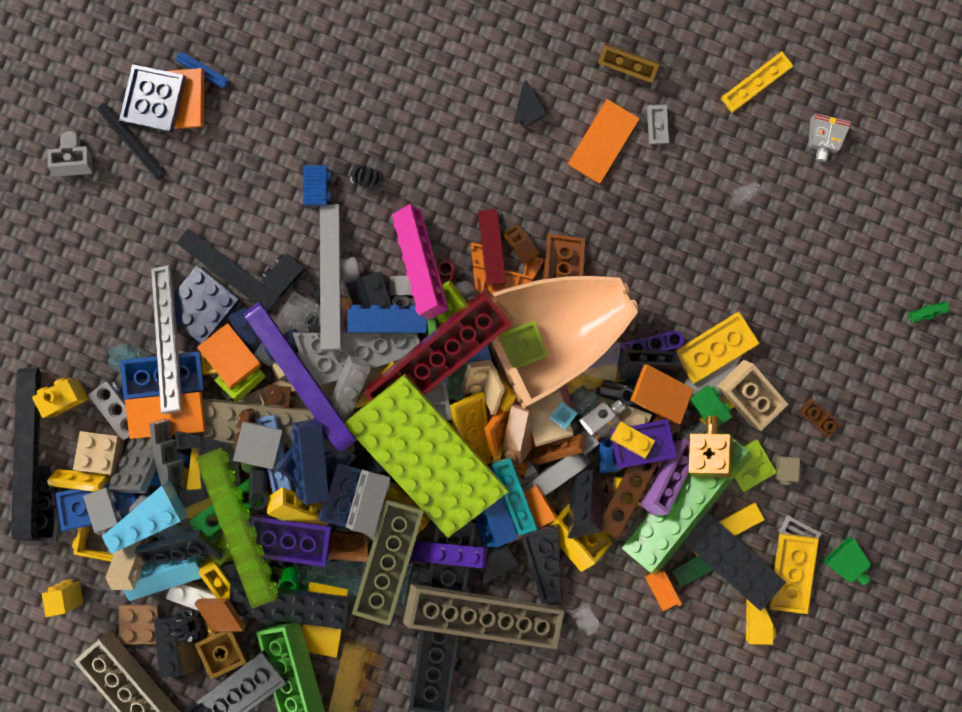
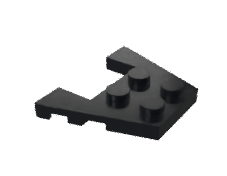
(204, 445)

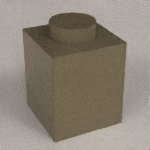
(787, 469)

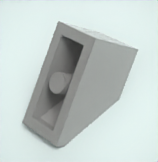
(400, 286)

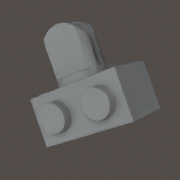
(70, 157)

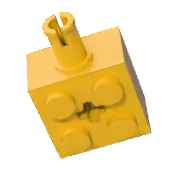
(60, 397)

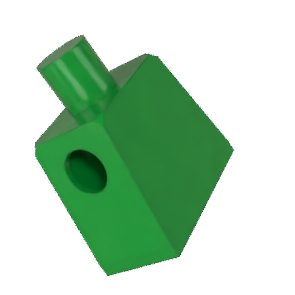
(849, 562)

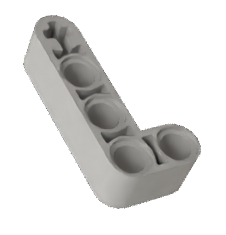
(558, 473)

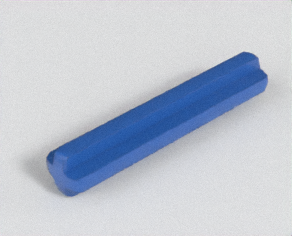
(209, 73)

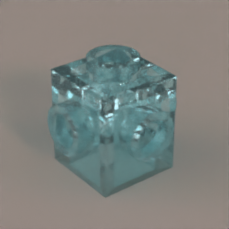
(118, 353)
(584, 400)

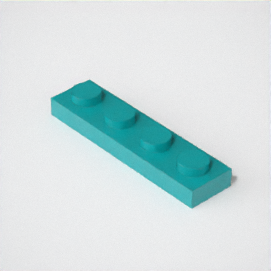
(515, 498)

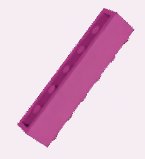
(419, 262)

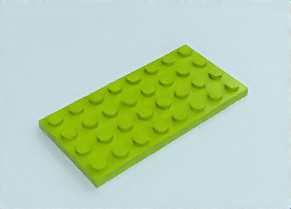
(426, 456)

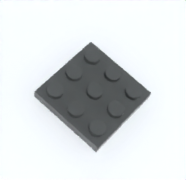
(135, 467)

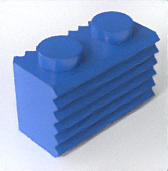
(316, 185)

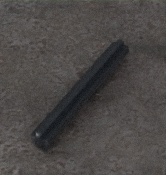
(131, 141)

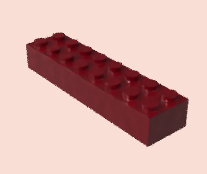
(448, 346)

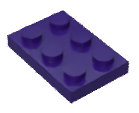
(661, 450)

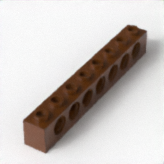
(616, 528)

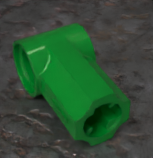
(290, 579)

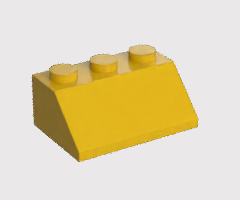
(582, 550)

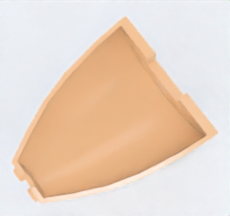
(576, 323)

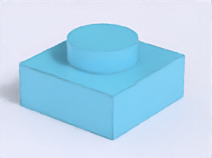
(563, 415)

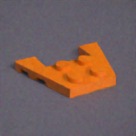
(512, 278)

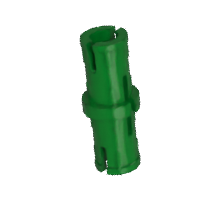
(928, 312)

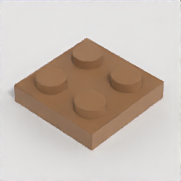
(137, 623)

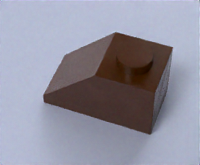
(521, 244)

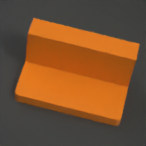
(663, 590)

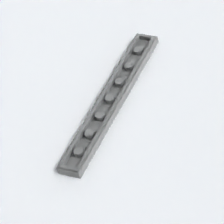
(330, 278)
(166, 340)

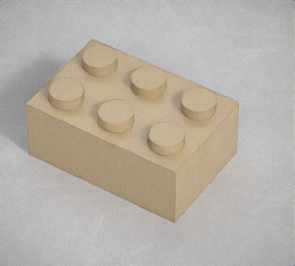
(752, 395)

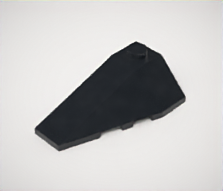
(47, 512)

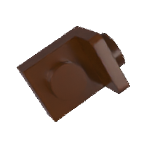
(279, 395)

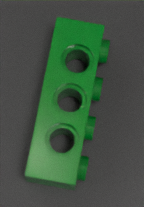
(199, 521)

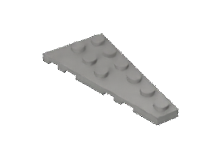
(371, 347)

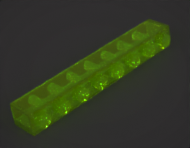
(236, 527)

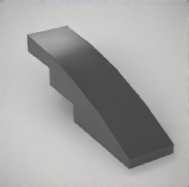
(166, 455)

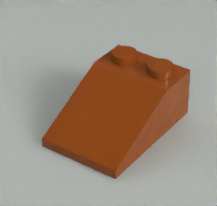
(563, 256)

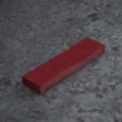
(491, 247)

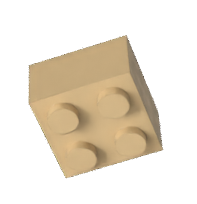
(98, 453)

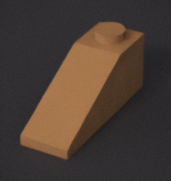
(518, 434)

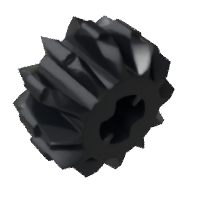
(366, 176)
(186, 625)

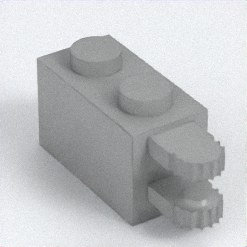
(102, 510)

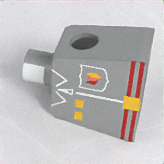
(826, 135)
(602, 420)

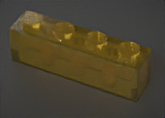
(349, 676)

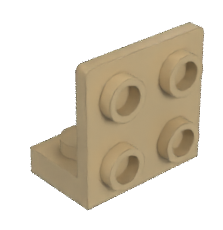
(484, 377)

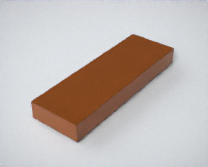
(559, 449)

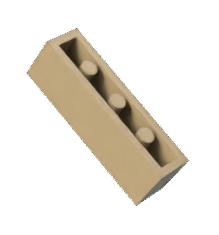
(126, 567)

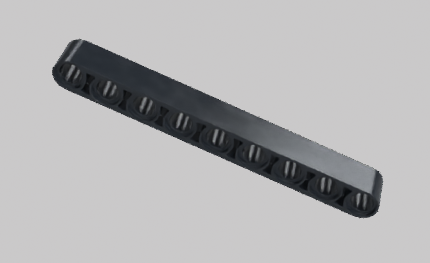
(25, 455)

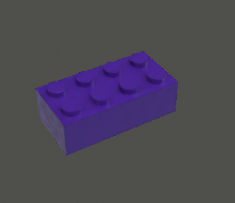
(292, 540)

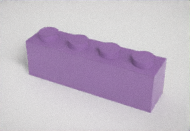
(668, 481)

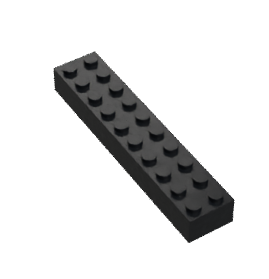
(438, 650)

